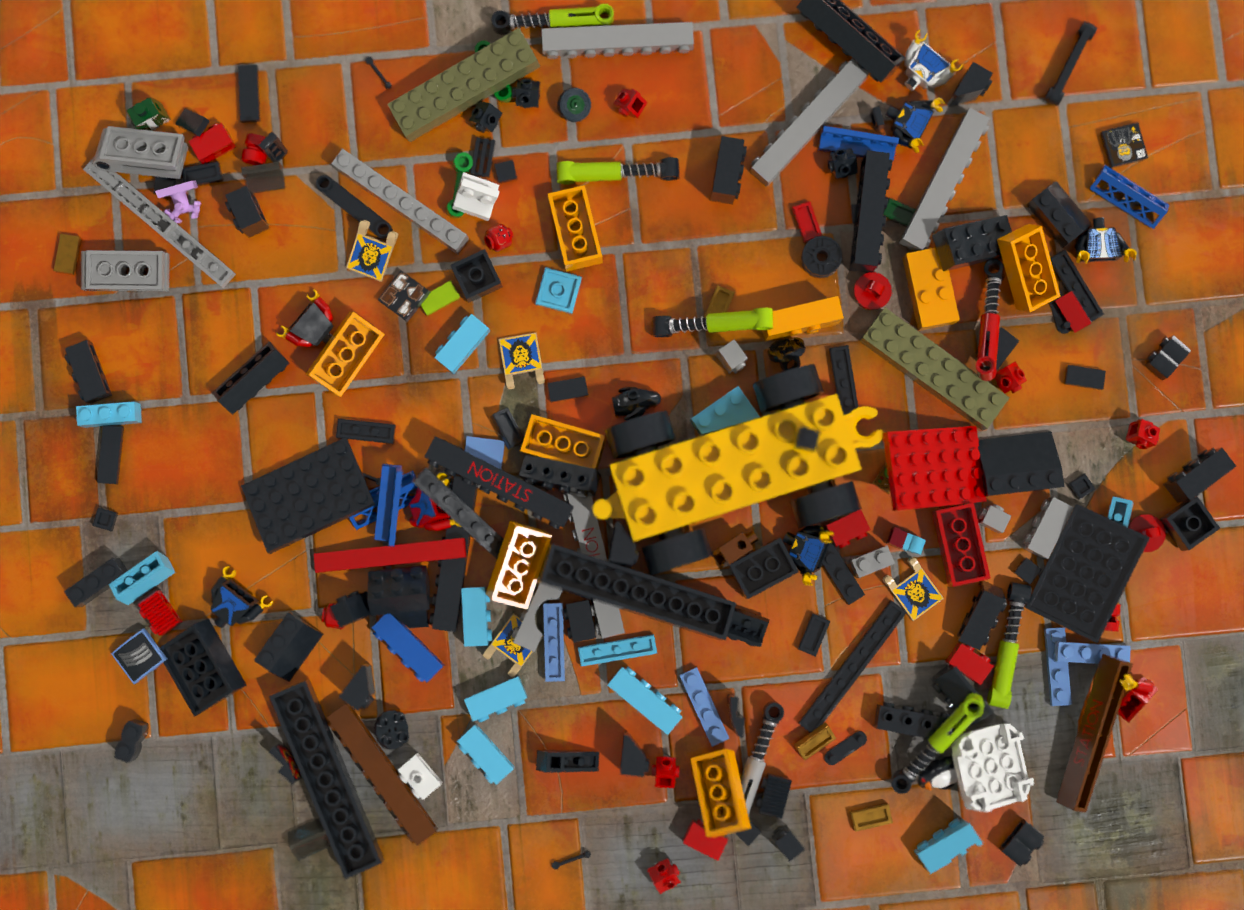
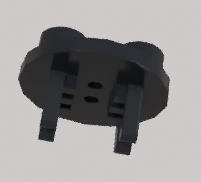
(388, 721)

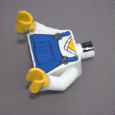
(926, 66)

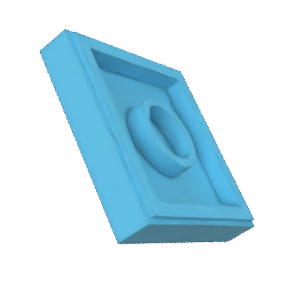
(558, 290)

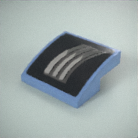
(139, 656)

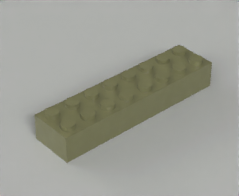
(464, 85)
(934, 369)

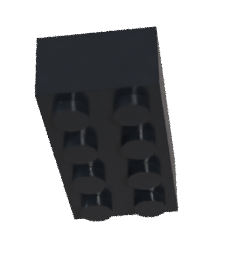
(970, 242)

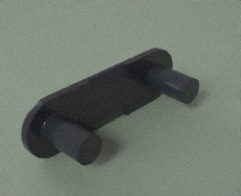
(1062, 324)
(845, 748)

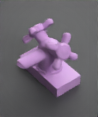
(180, 200)

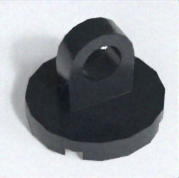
(785, 351)

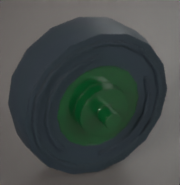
(574, 104)

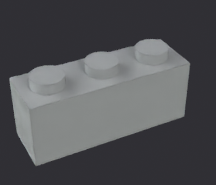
(1047, 527)

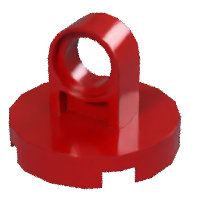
(872, 291)
(1150, 527)

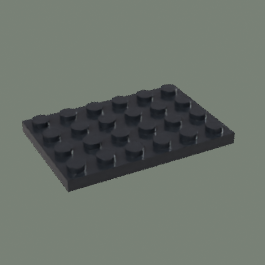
(307, 495)
(1087, 573)

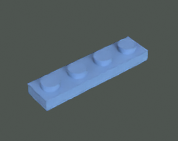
(554, 642)
(1088, 652)
(1057, 671)
(704, 706)

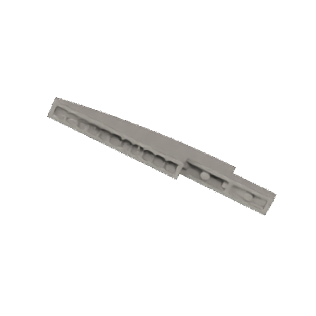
(162, 224)

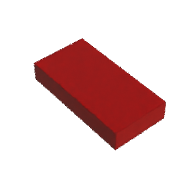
(806, 221)
(1073, 311)

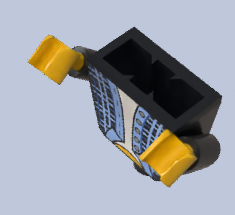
(1102, 244)

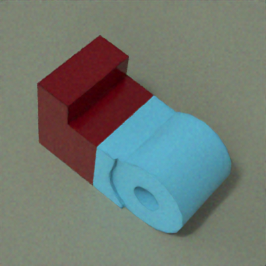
(905, 541)

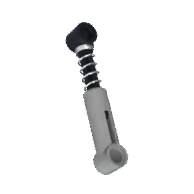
(755, 764)

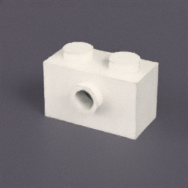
(419, 776)

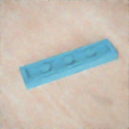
(617, 650)

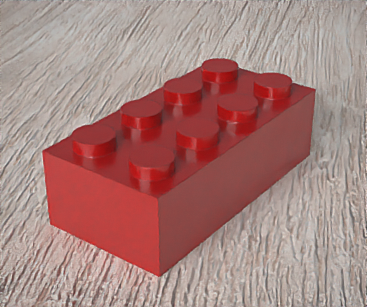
(961, 545)

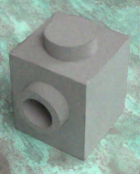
(994, 518)

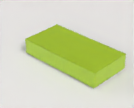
(440, 298)

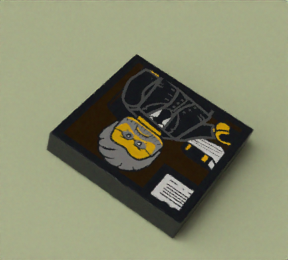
(1124, 145)

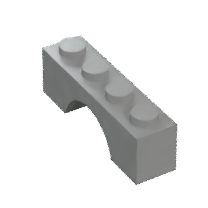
(528, 634)

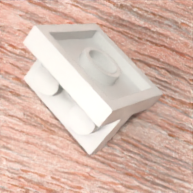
(476, 196)

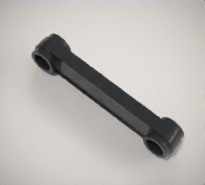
(1085, 32)
(353, 206)

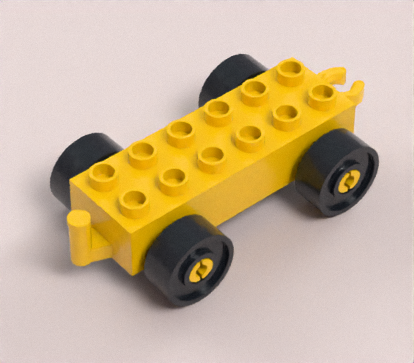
(734, 468)

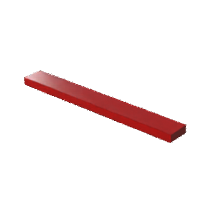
(390, 555)

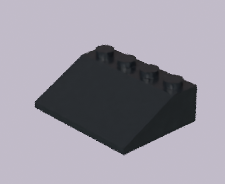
(1020, 464)
(201, 667)

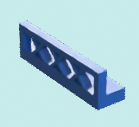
(837, 138)
(1132, 190)
(406, 486)
(388, 503)

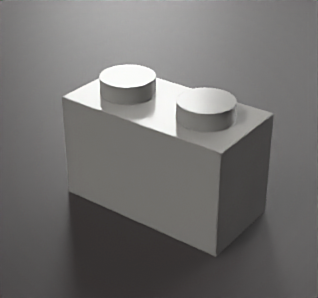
(732, 357)
(871, 562)

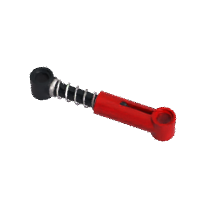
(990, 321)

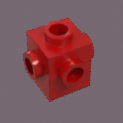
(630, 103)
(1010, 378)
(1143, 434)
(665, 772)
(664, 875)

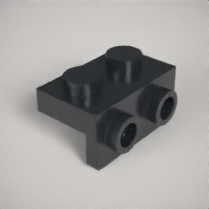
(747, 627)

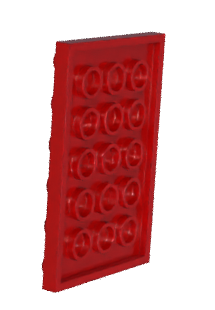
(933, 467)

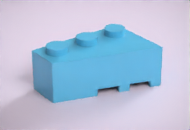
(725, 413)
(947, 845)

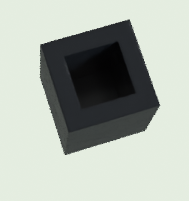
(807, 439)

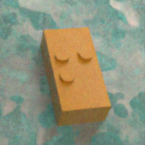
(575, 228)
(1028, 267)
(930, 290)
(805, 318)
(345, 354)
(563, 442)
(518, 565)
(720, 793)

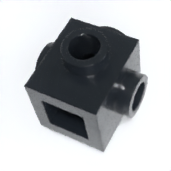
(527, 93)
(485, 117)
(842, 163)

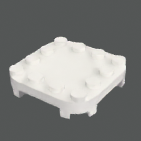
(991, 767)

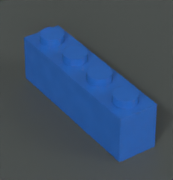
(408, 647)

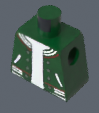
(148, 114)

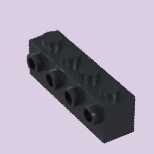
(250, 378)
(560, 475)
(907, 721)

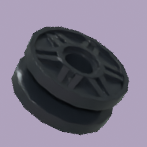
(829, 248)

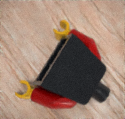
(311, 325)

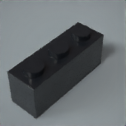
(87, 372)
(95, 582)

